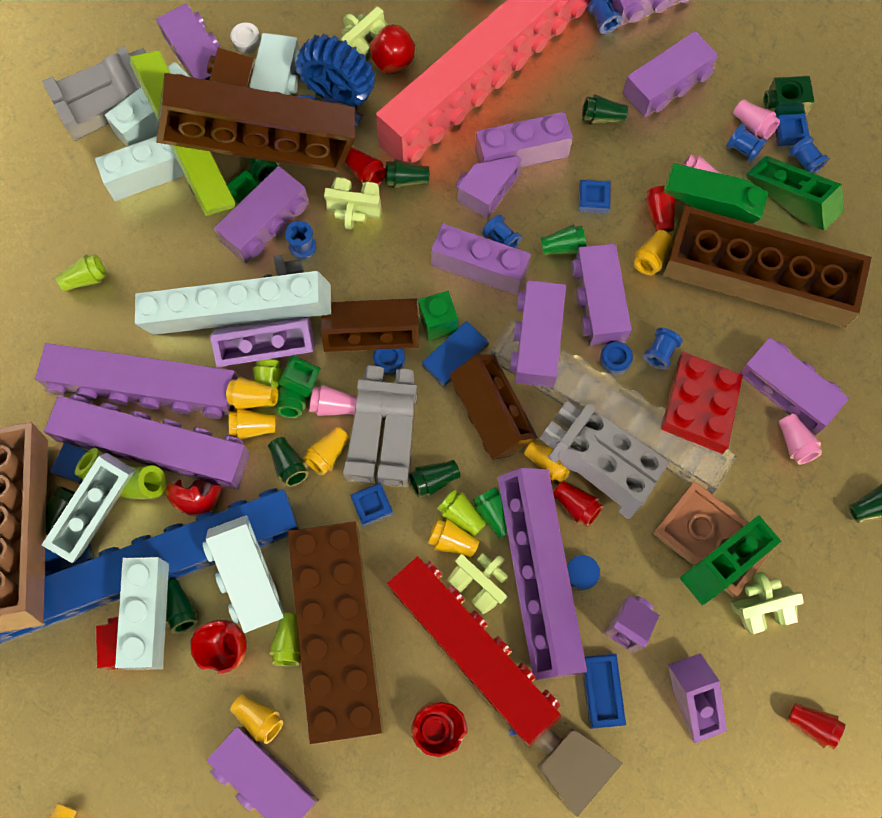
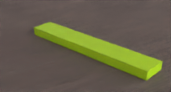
(196, 164)

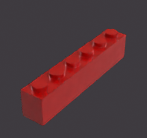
(475, 652)

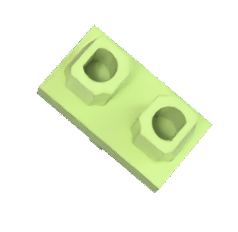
(363, 30)
(353, 205)
(467, 572)
(763, 598)

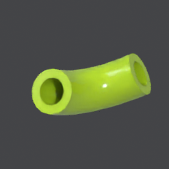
(146, 482)

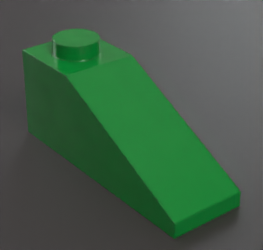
(800, 192)
(716, 193)
(730, 560)

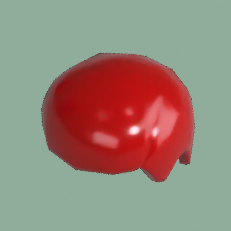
(392, 49)
(196, 499)
(218, 646)
(438, 729)

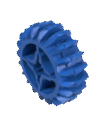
(335, 70)

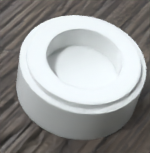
(245, 37)

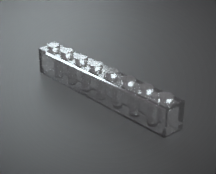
(628, 411)

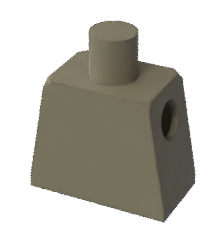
(575, 767)

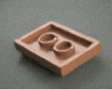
(701, 525)

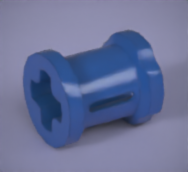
(606, 16)
(746, 143)
(808, 155)
(300, 230)
(500, 232)
(662, 348)

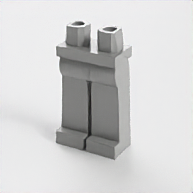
(93, 92)
(374, 404)
(604, 456)

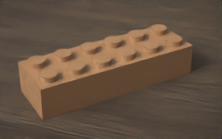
(22, 526)

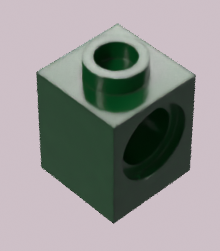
(789, 95)

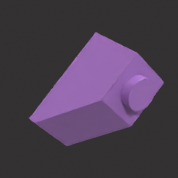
(487, 184)
(633, 624)
(698, 697)

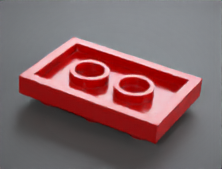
(702, 402)

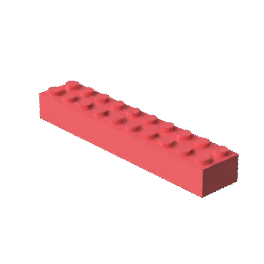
(470, 73)

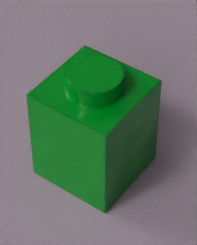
(438, 315)

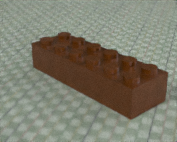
(254, 123)
(767, 267)
(334, 633)

